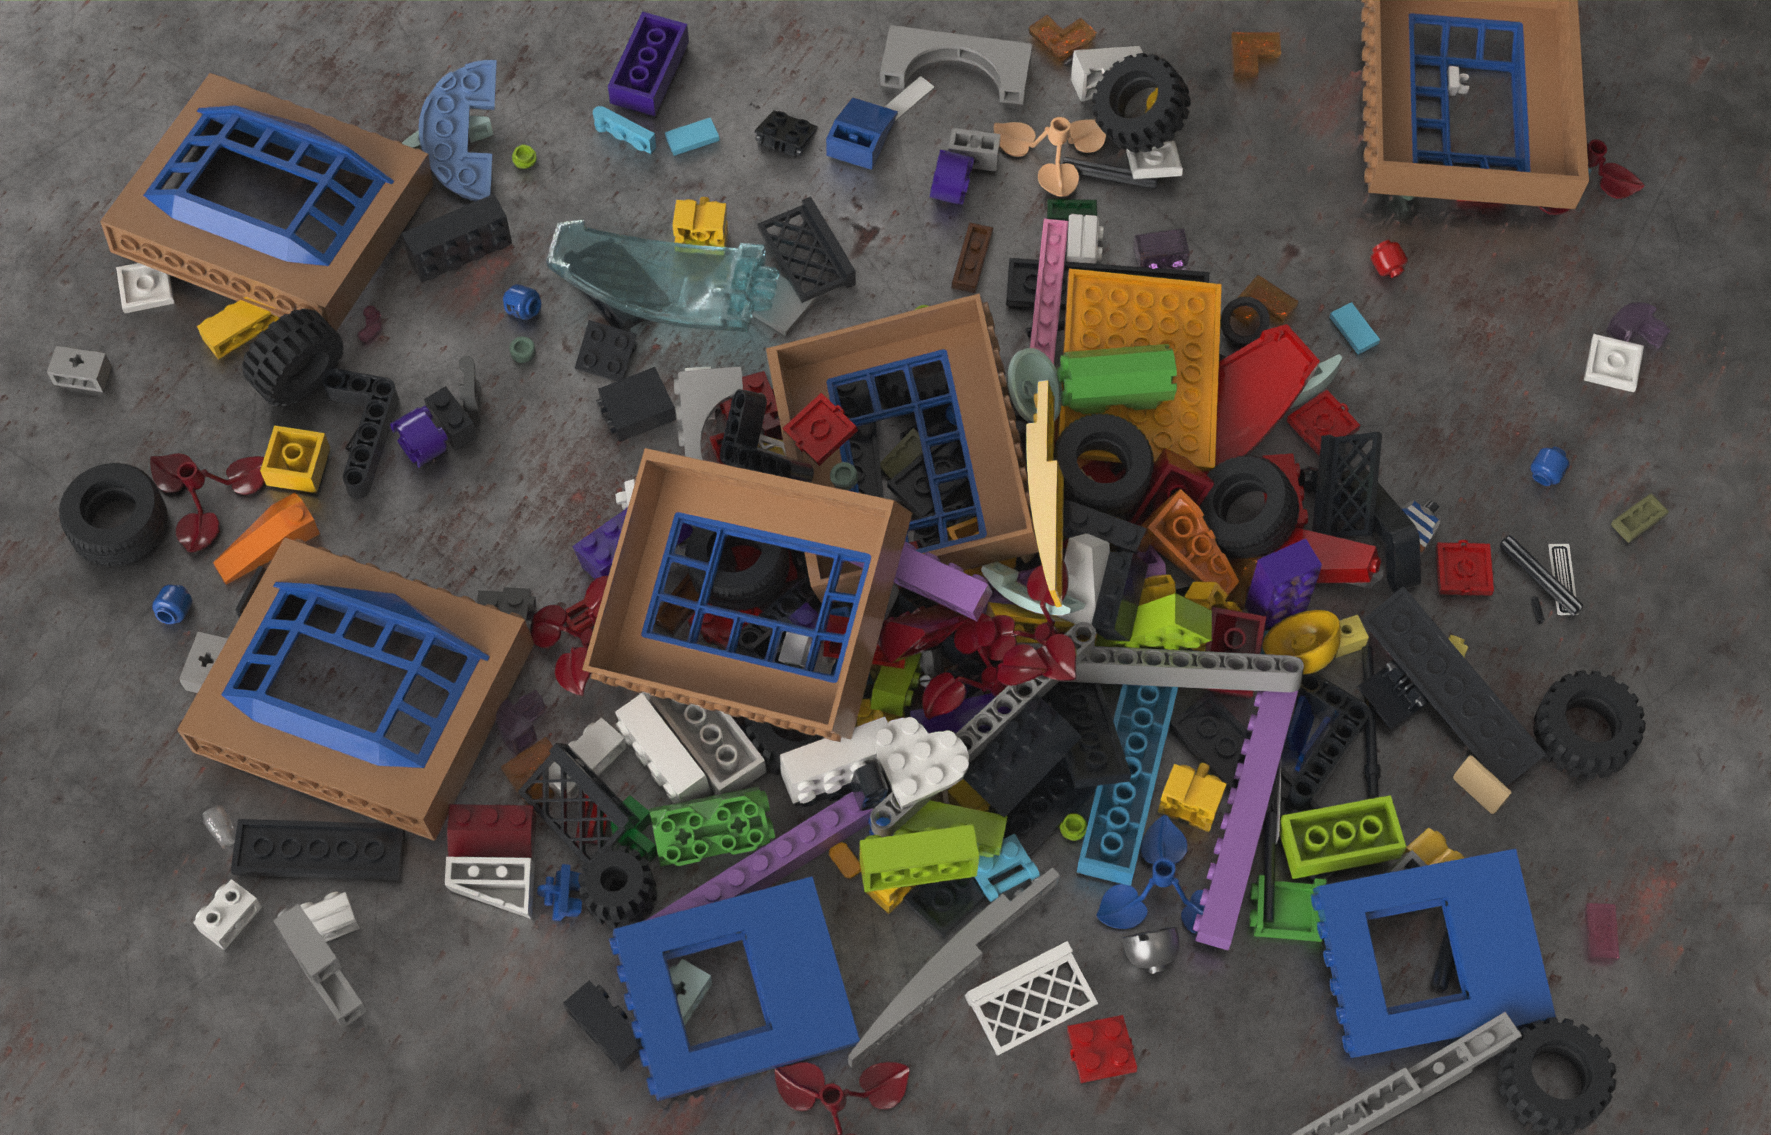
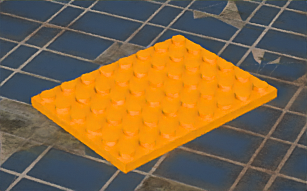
(1142, 311)

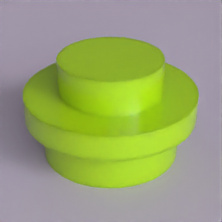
(524, 157)
(1073, 827)

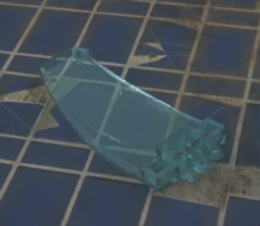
(665, 279)

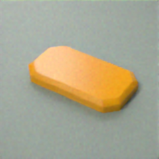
(845, 860)

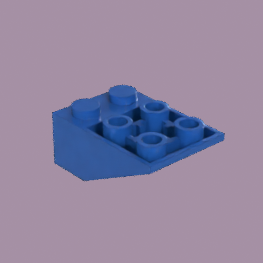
(860, 133)

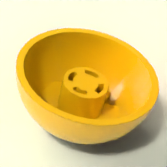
(1307, 635)

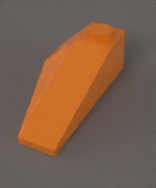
(263, 538)
(1186, 541)

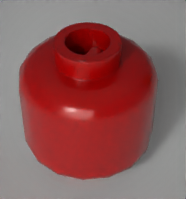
(1389, 259)

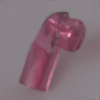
(373, 323)

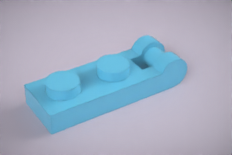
(624, 129)

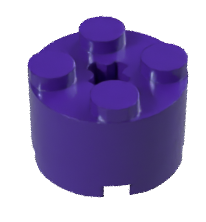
(951, 177)
(419, 436)

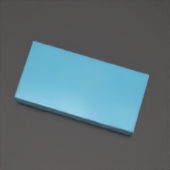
(692, 136)
(1354, 328)

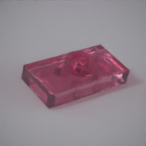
(1602, 932)

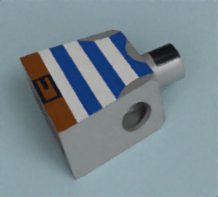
(1424, 520)

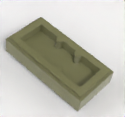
(902, 454)
(1639, 518)

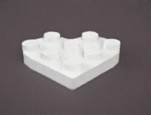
(919, 761)

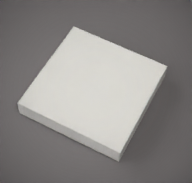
(1156, 163)
(143, 287)
(1614, 363)

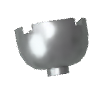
(1152, 948)

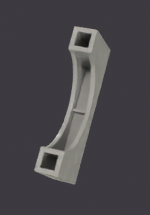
(912, 48)
(700, 395)
(319, 964)

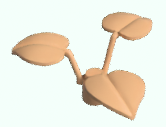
(1057, 178)

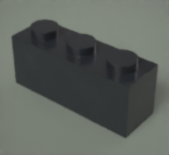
(1119, 596)
(604, 1024)

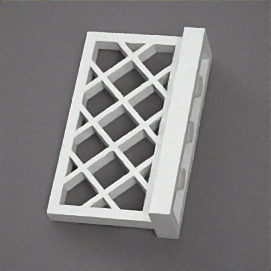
(1020, 975)

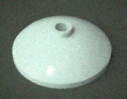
(1023, 375)

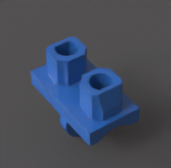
(563, 905)

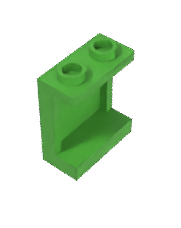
(1293, 911)

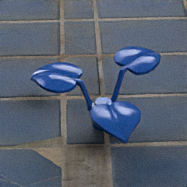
(1163, 847)

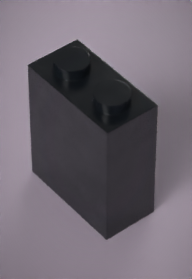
(636, 404)

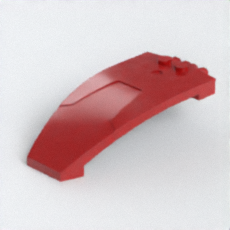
(1257, 391)

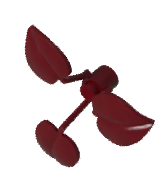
(1615, 179)
(175, 470)
(547, 631)
(1057, 650)
(1018, 666)
(805, 1082)

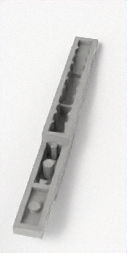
(951, 963)
(1417, 1083)

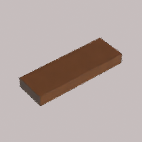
(972, 257)
(672, 616)

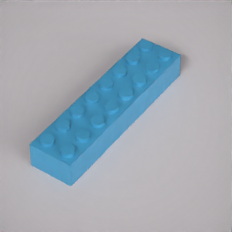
(1122, 808)

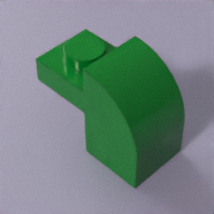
(634, 835)

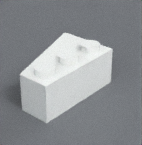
(1090, 65)
(1086, 565)
(495, 881)

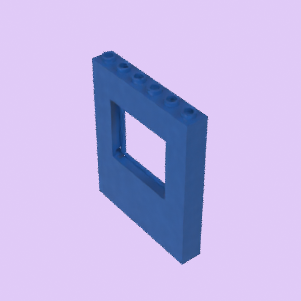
(1488, 936)
(791, 972)

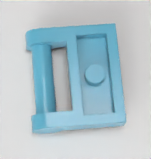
(1011, 856)

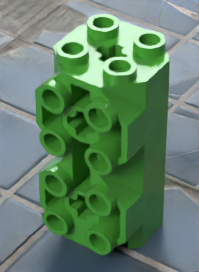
(1116, 376)
(711, 826)

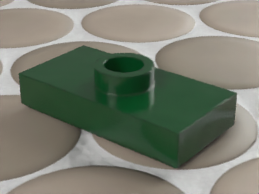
(1061, 208)

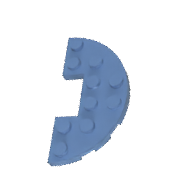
(446, 129)

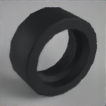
(1254, 303)

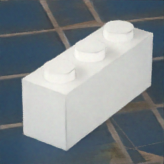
(597, 748)

